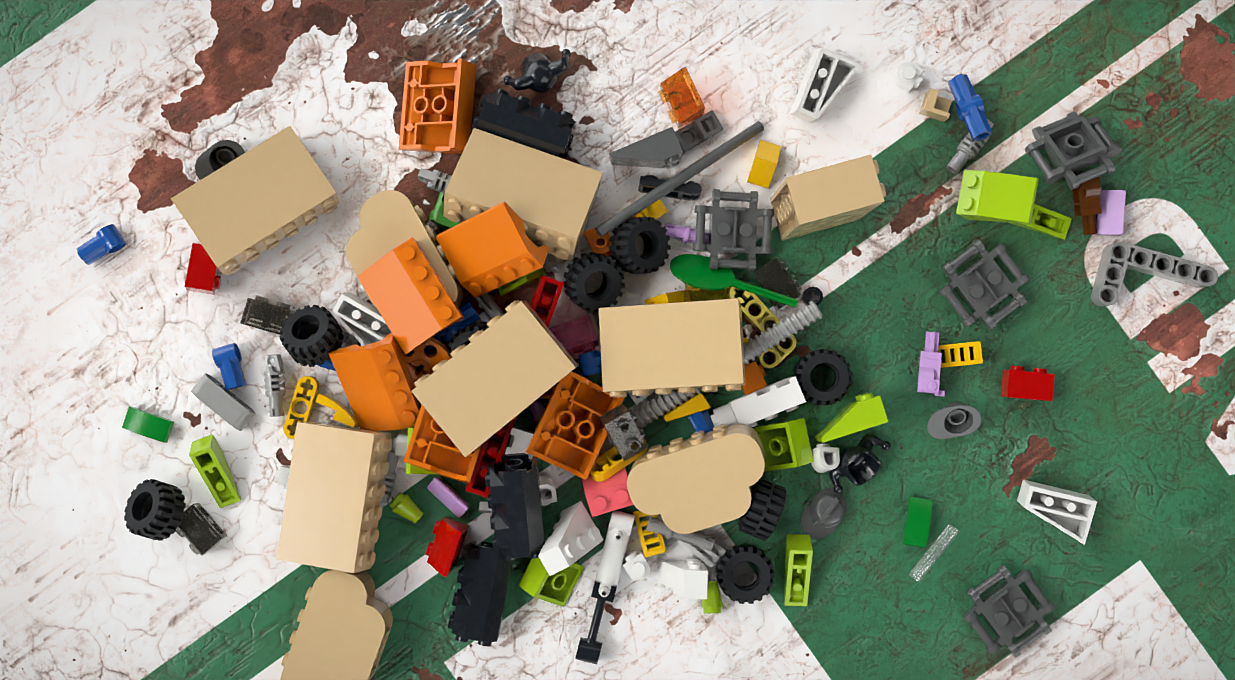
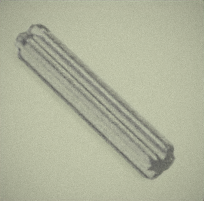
(933, 553)

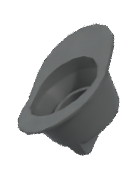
(217, 157)
(954, 421)
(823, 513)

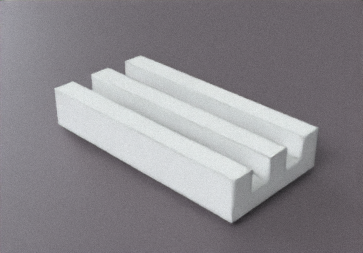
(716, 557)

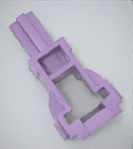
(930, 366)

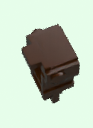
(1087, 204)

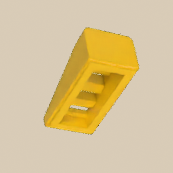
(976, 350)
(690, 407)
(651, 551)

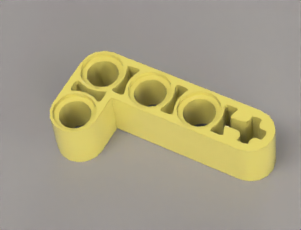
(758, 322)

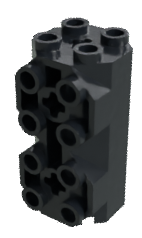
(525, 124)
(516, 506)
(481, 595)

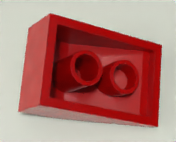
(447, 545)

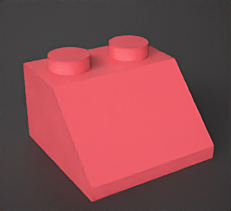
(607, 495)

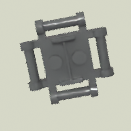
(1071, 146)
(733, 230)
(983, 285)
(1008, 611)

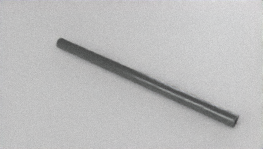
(679, 179)

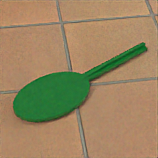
(695, 271)

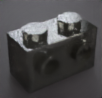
(623, 431)

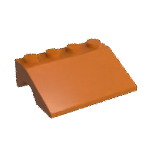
(437, 106)
(491, 250)
(410, 295)
(377, 384)
(571, 427)
(436, 452)

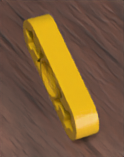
(310, 404)
(608, 471)

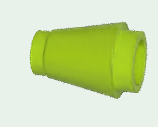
(405, 507)
(714, 601)

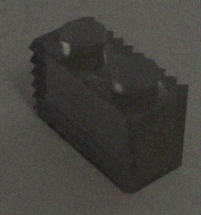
(774, 277)
(265, 316)
(200, 530)

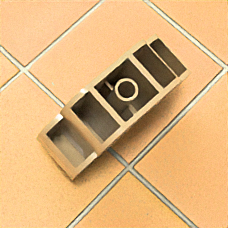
(388, 222)
(699, 478)
(338, 630)

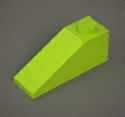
(1048, 222)
(214, 470)
(797, 569)

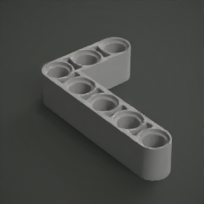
(1148, 265)

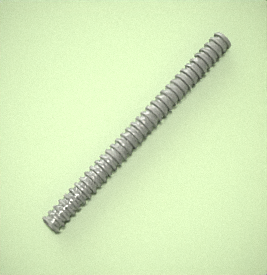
(751, 350)

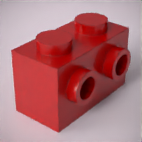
(202, 272)
(1027, 385)

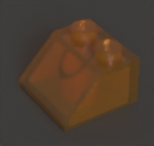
(681, 98)

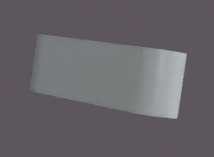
(223, 402)

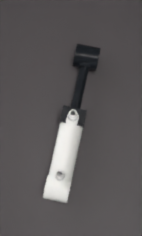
(606, 581)

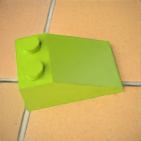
(996, 197)
(856, 416)

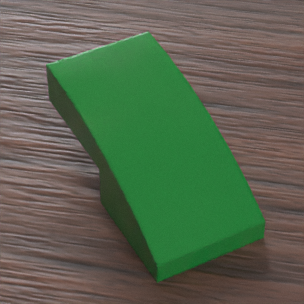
(148, 424)
(917, 522)

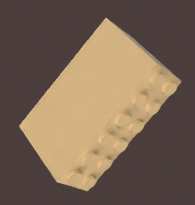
(542, 189)
(827, 197)
(256, 201)
(672, 347)
(493, 376)
(334, 497)

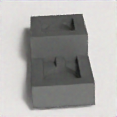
(698, 131)

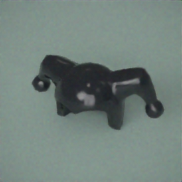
(539, 72)
(858, 462)

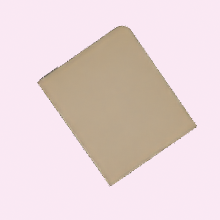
(935, 106)

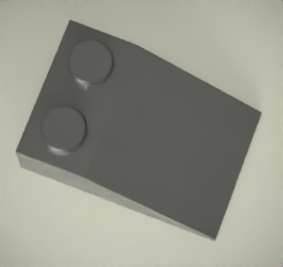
(653, 151)

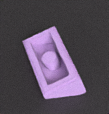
(1111, 219)
(448, 496)

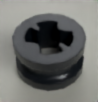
(817, 291)

